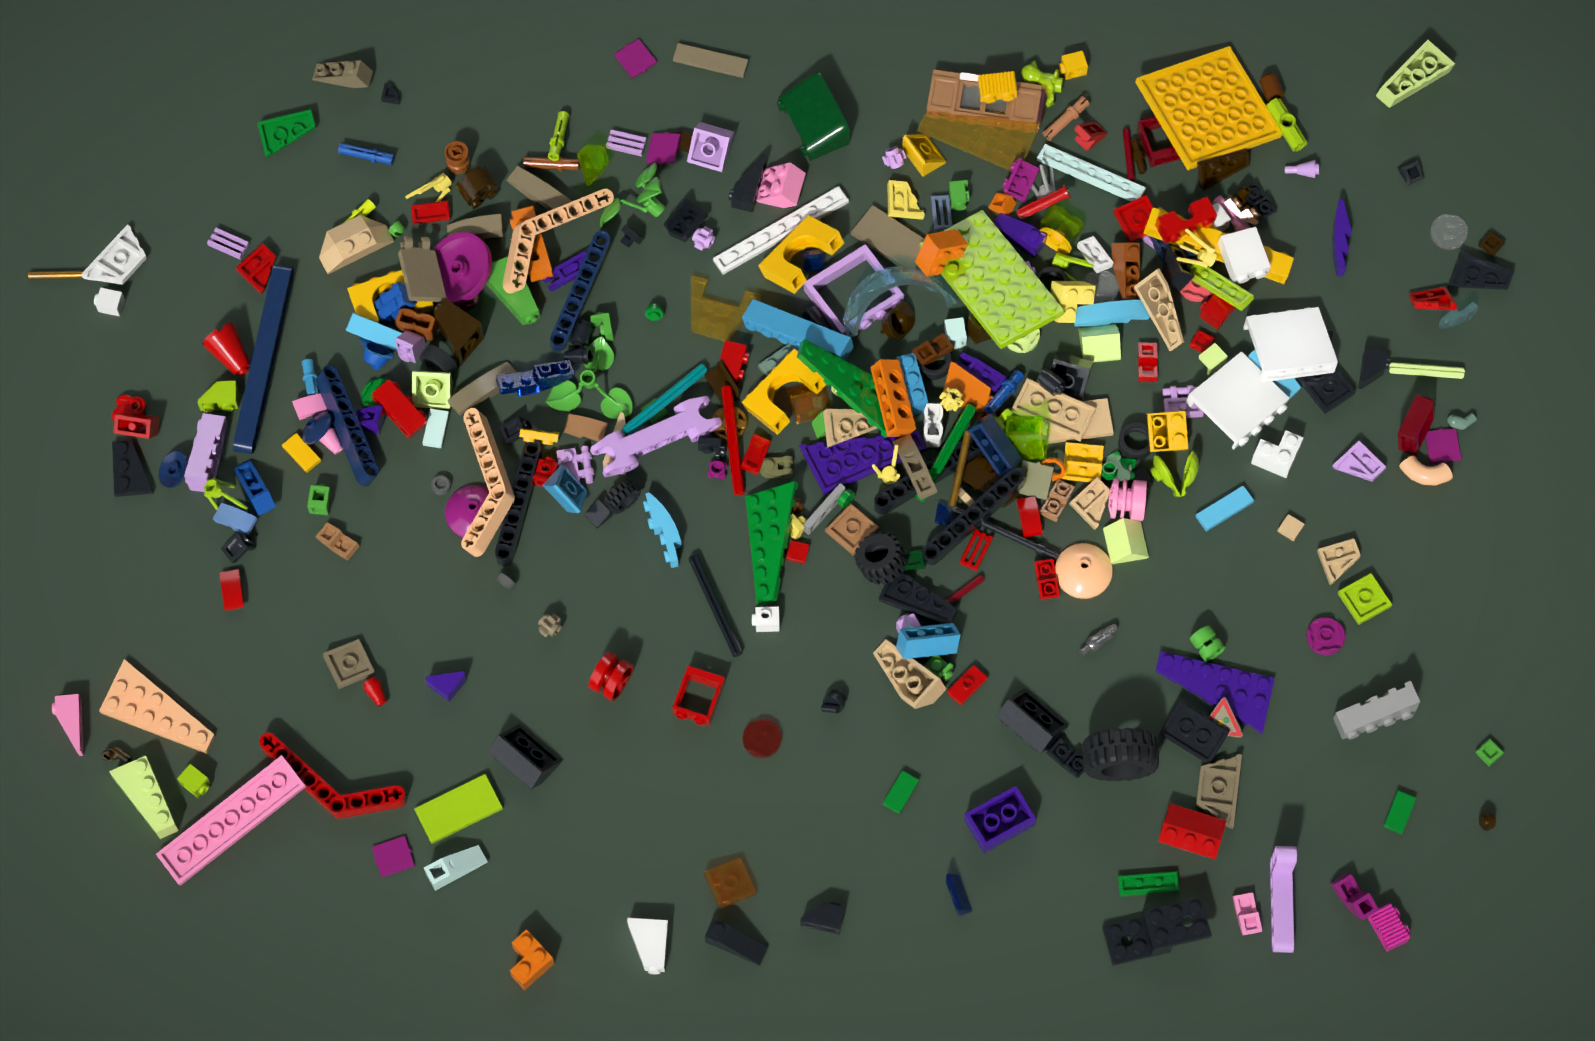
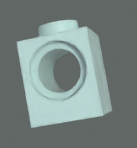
(955, 332)

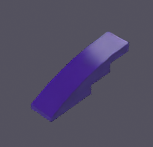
(1341, 233)

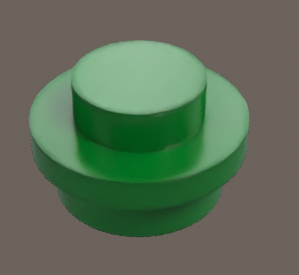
(654, 312)

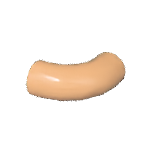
(1425, 474)

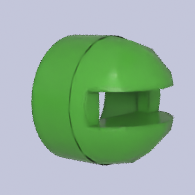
(396, 229)

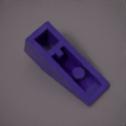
(1021, 234)

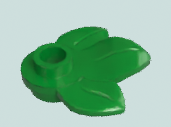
(1120, 468)

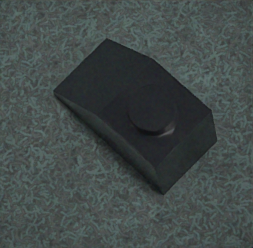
(1176, 272)
(1373, 366)
(824, 918)

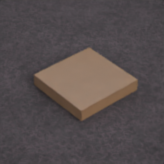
(851, 528)

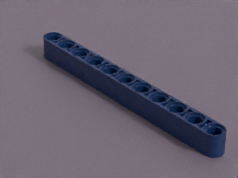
(263, 359)

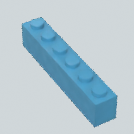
(793, 329)

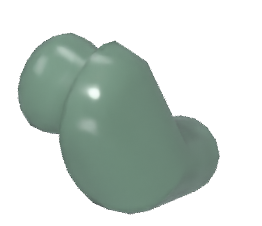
(1461, 423)

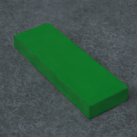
(1148, 883)

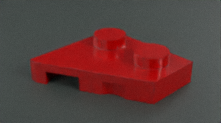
(1433, 299)

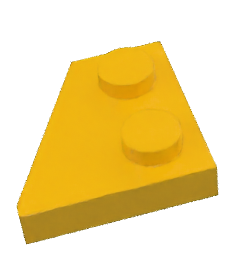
(547, 437)

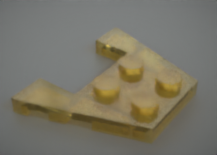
(714, 317)

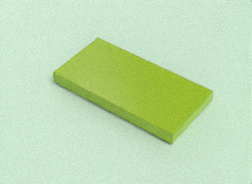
(458, 809)

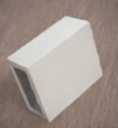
(1244, 255)

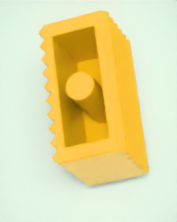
(997, 87)

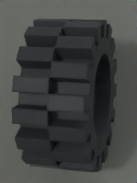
(621, 497)

